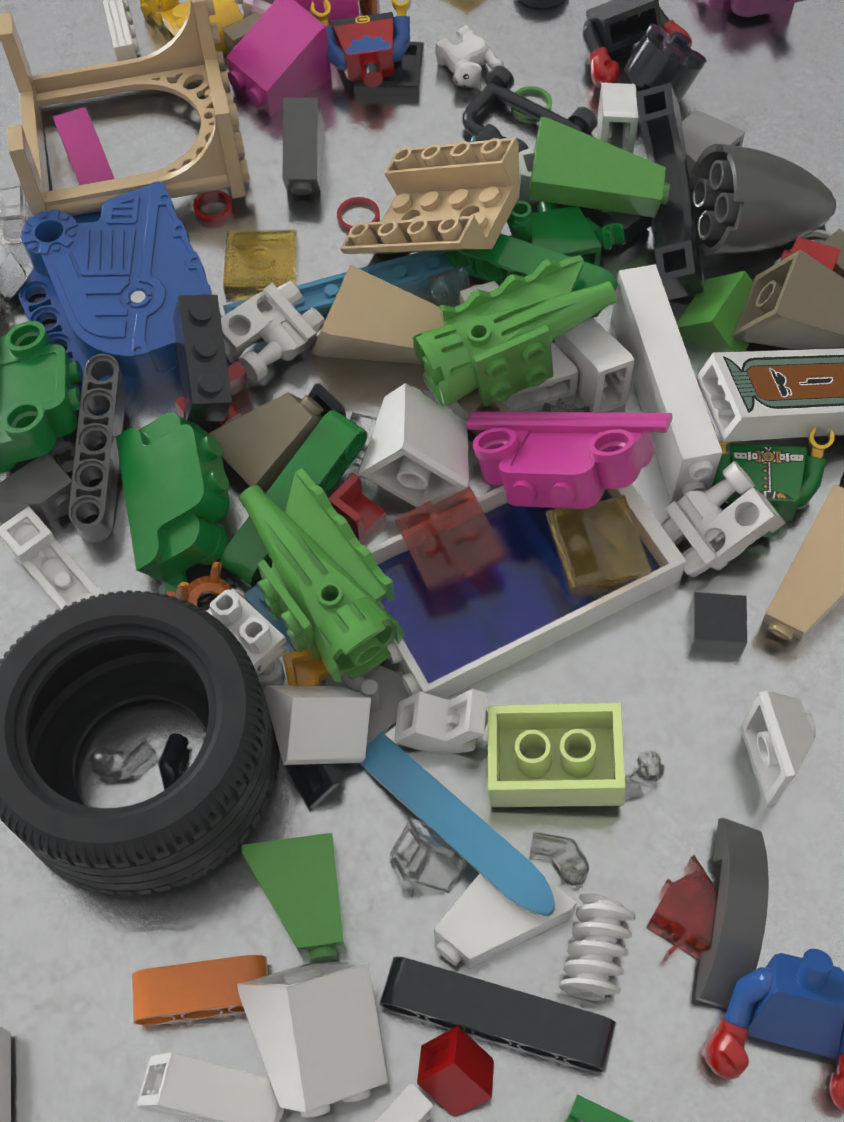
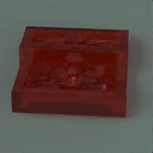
(451, 539)

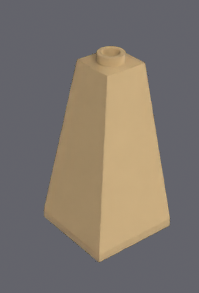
(374, 321)
(815, 576)

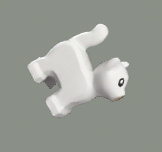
(466, 58)

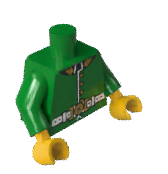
(779, 472)

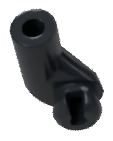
(171, 759)

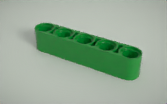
(521, 259)
(325, 459)

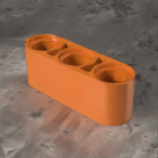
(193, 989)

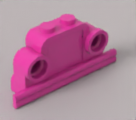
(563, 455)

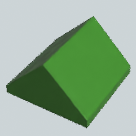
(715, 313)

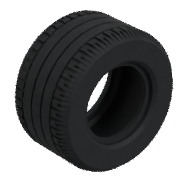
(83, 667)

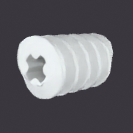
(596, 948)

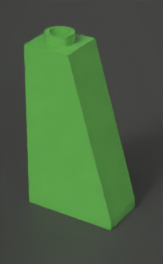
(593, 174)

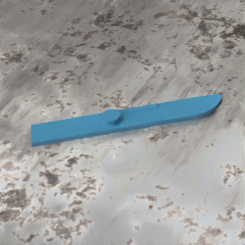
(459, 826)

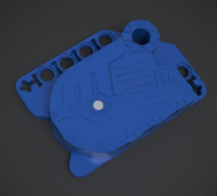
(114, 283)

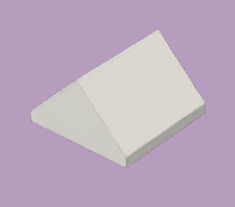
(319, 723)

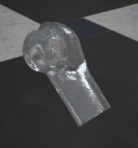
(646, 776)
(565, 854)

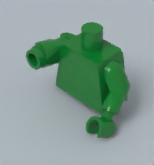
(563, 230)

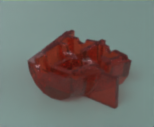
(687, 912)

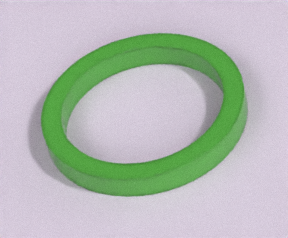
(532, 89)

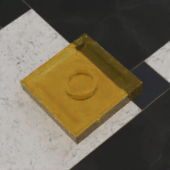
(259, 259)

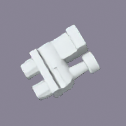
(275, 320)
(720, 533)
(255, 633)

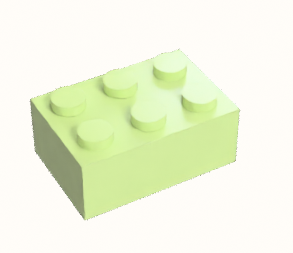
(556, 755)

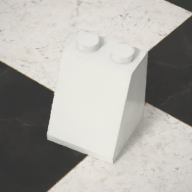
(417, 448)
(317, 1034)

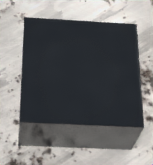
(718, 622)

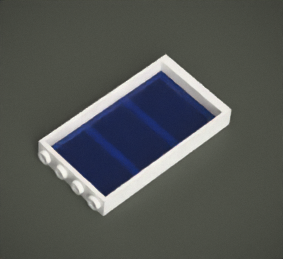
(512, 608)

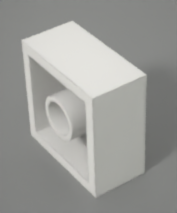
(408, 1107)

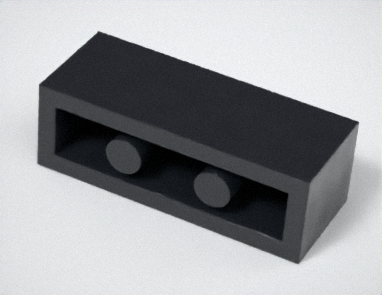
(202, 358)

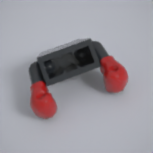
(618, 26)

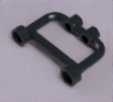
(499, 83)

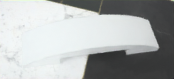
(46, 559)

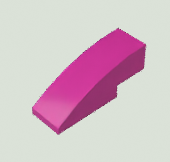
(83, 147)

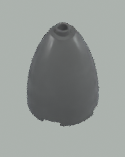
(754, 201)

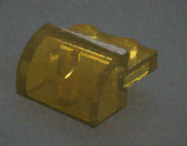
(598, 546)

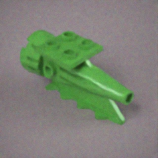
(506, 335)
(322, 580)

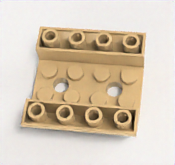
(444, 199)

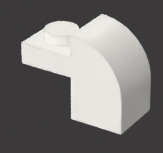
(441, 724)

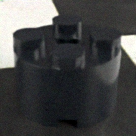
(664, 60)

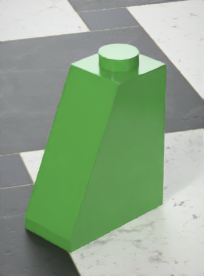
(303, 890)

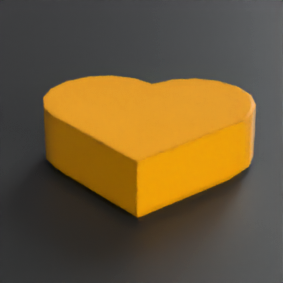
(304, 671)

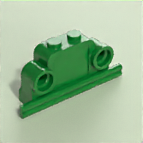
(36, 394)
(173, 497)

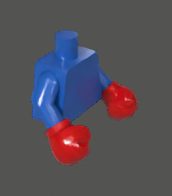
(788, 1004)

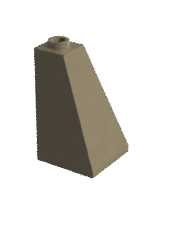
(794, 306)

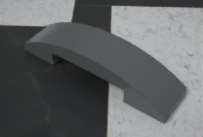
(739, 912)

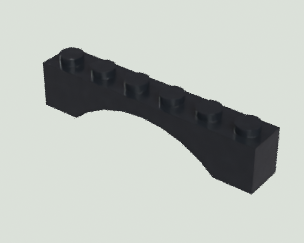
(675, 223)

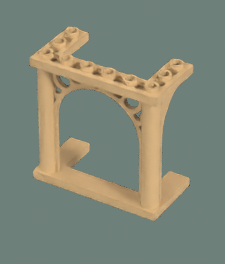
(182, 60)

